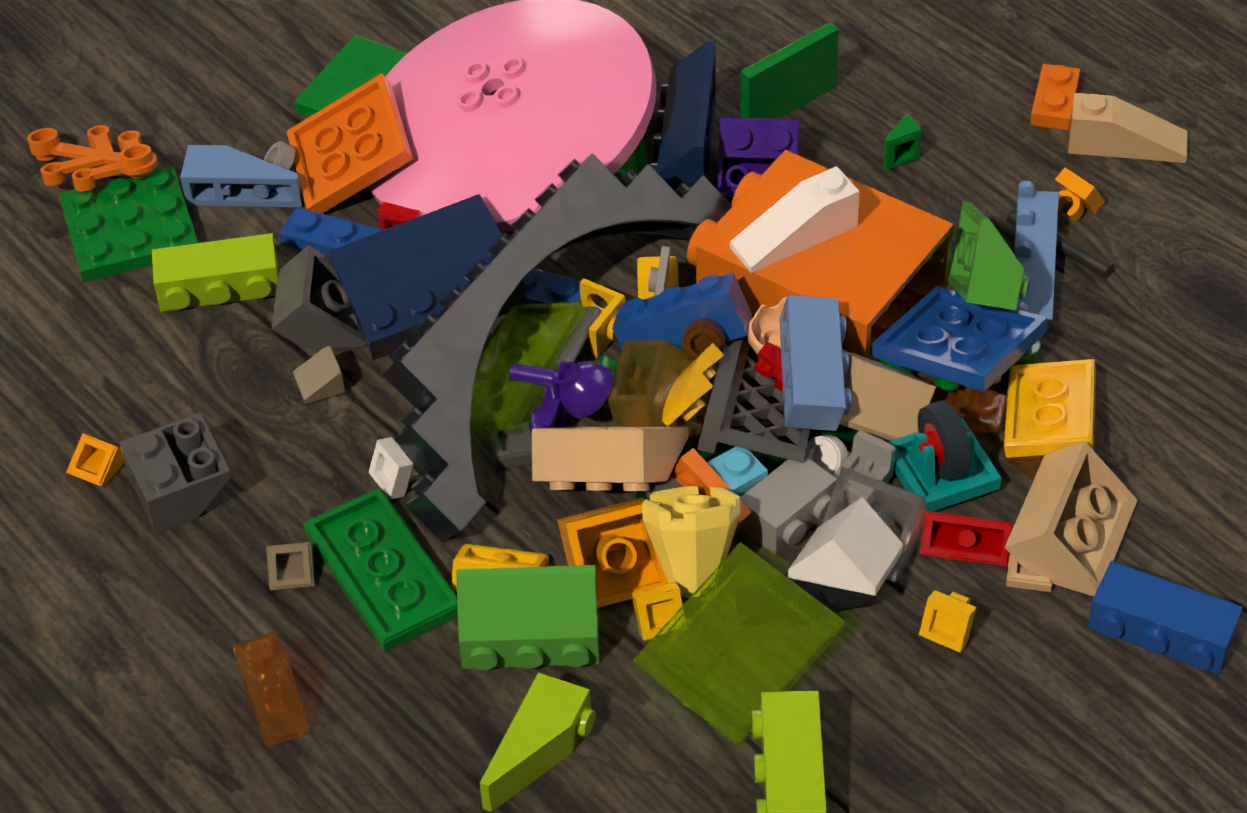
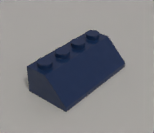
(687, 118)

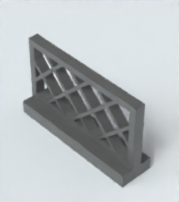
(726, 412)

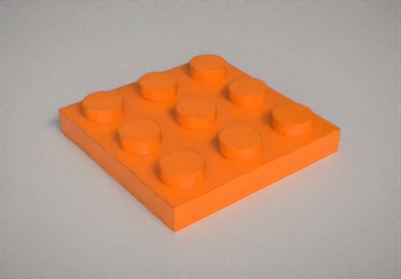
(349, 145)

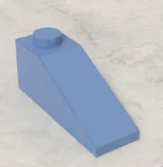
(233, 178)

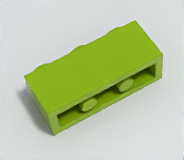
(215, 272)
(791, 753)

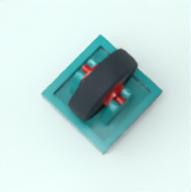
(943, 459)

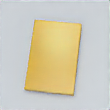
(1049, 407)

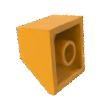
(617, 546)

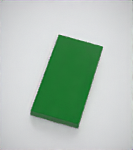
(382, 569)

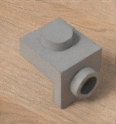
(870, 457)

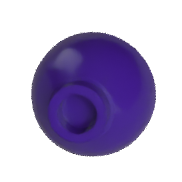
(584, 387)

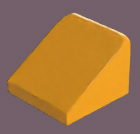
(95, 461)

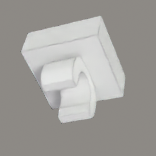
(392, 468)

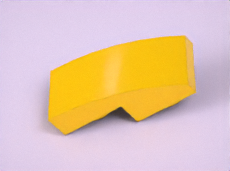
(690, 386)

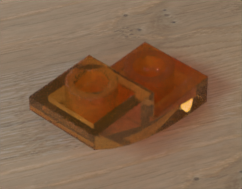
(978, 408)

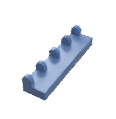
(1037, 247)

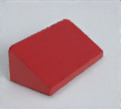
(965, 539)

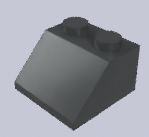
(313, 305)

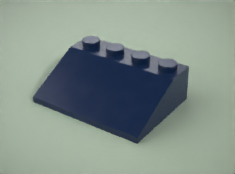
(410, 267)

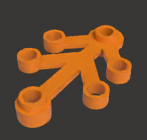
(134, 160)

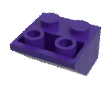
(752, 146)

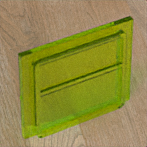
(738, 638)

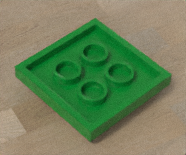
(125, 220)

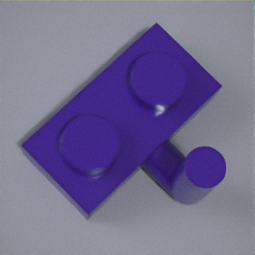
(552, 412)

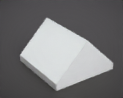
(849, 551)

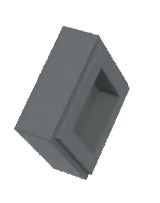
(511, 447)

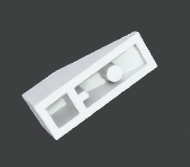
(799, 220)

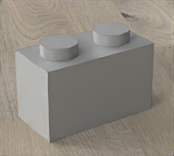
(788, 503)

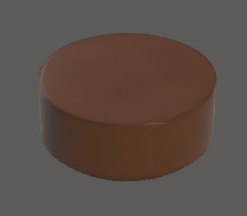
(700, 335)

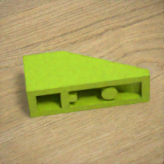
(538, 739)

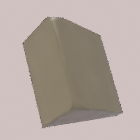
(319, 377)
(290, 566)

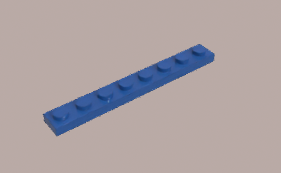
(329, 232)

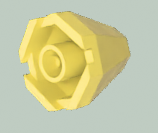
(691, 532)

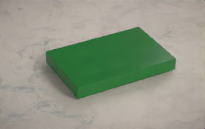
(348, 70)
(791, 75)

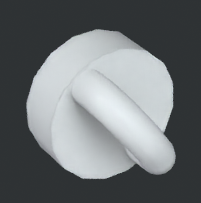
(827, 452)

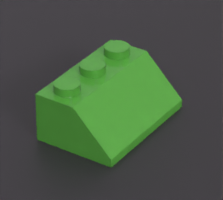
(983, 264)
(528, 617)

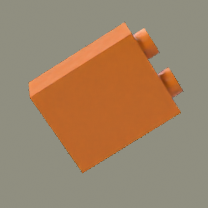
(871, 269)

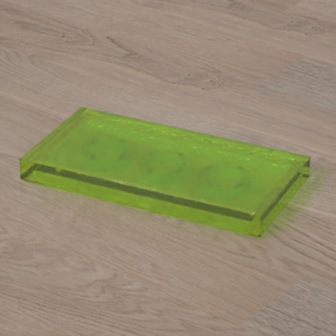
(529, 337)

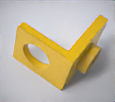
(601, 330)

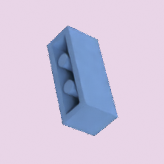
(813, 363)

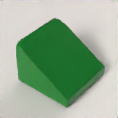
(902, 143)

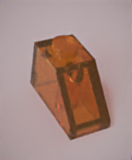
(271, 689)

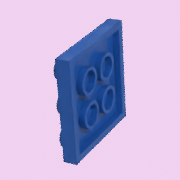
(959, 339)

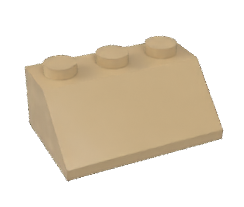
(605, 456)
(1072, 519)

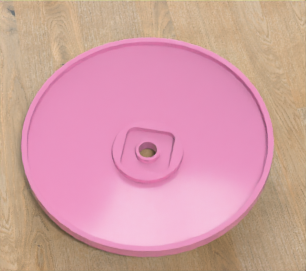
(565, 86)

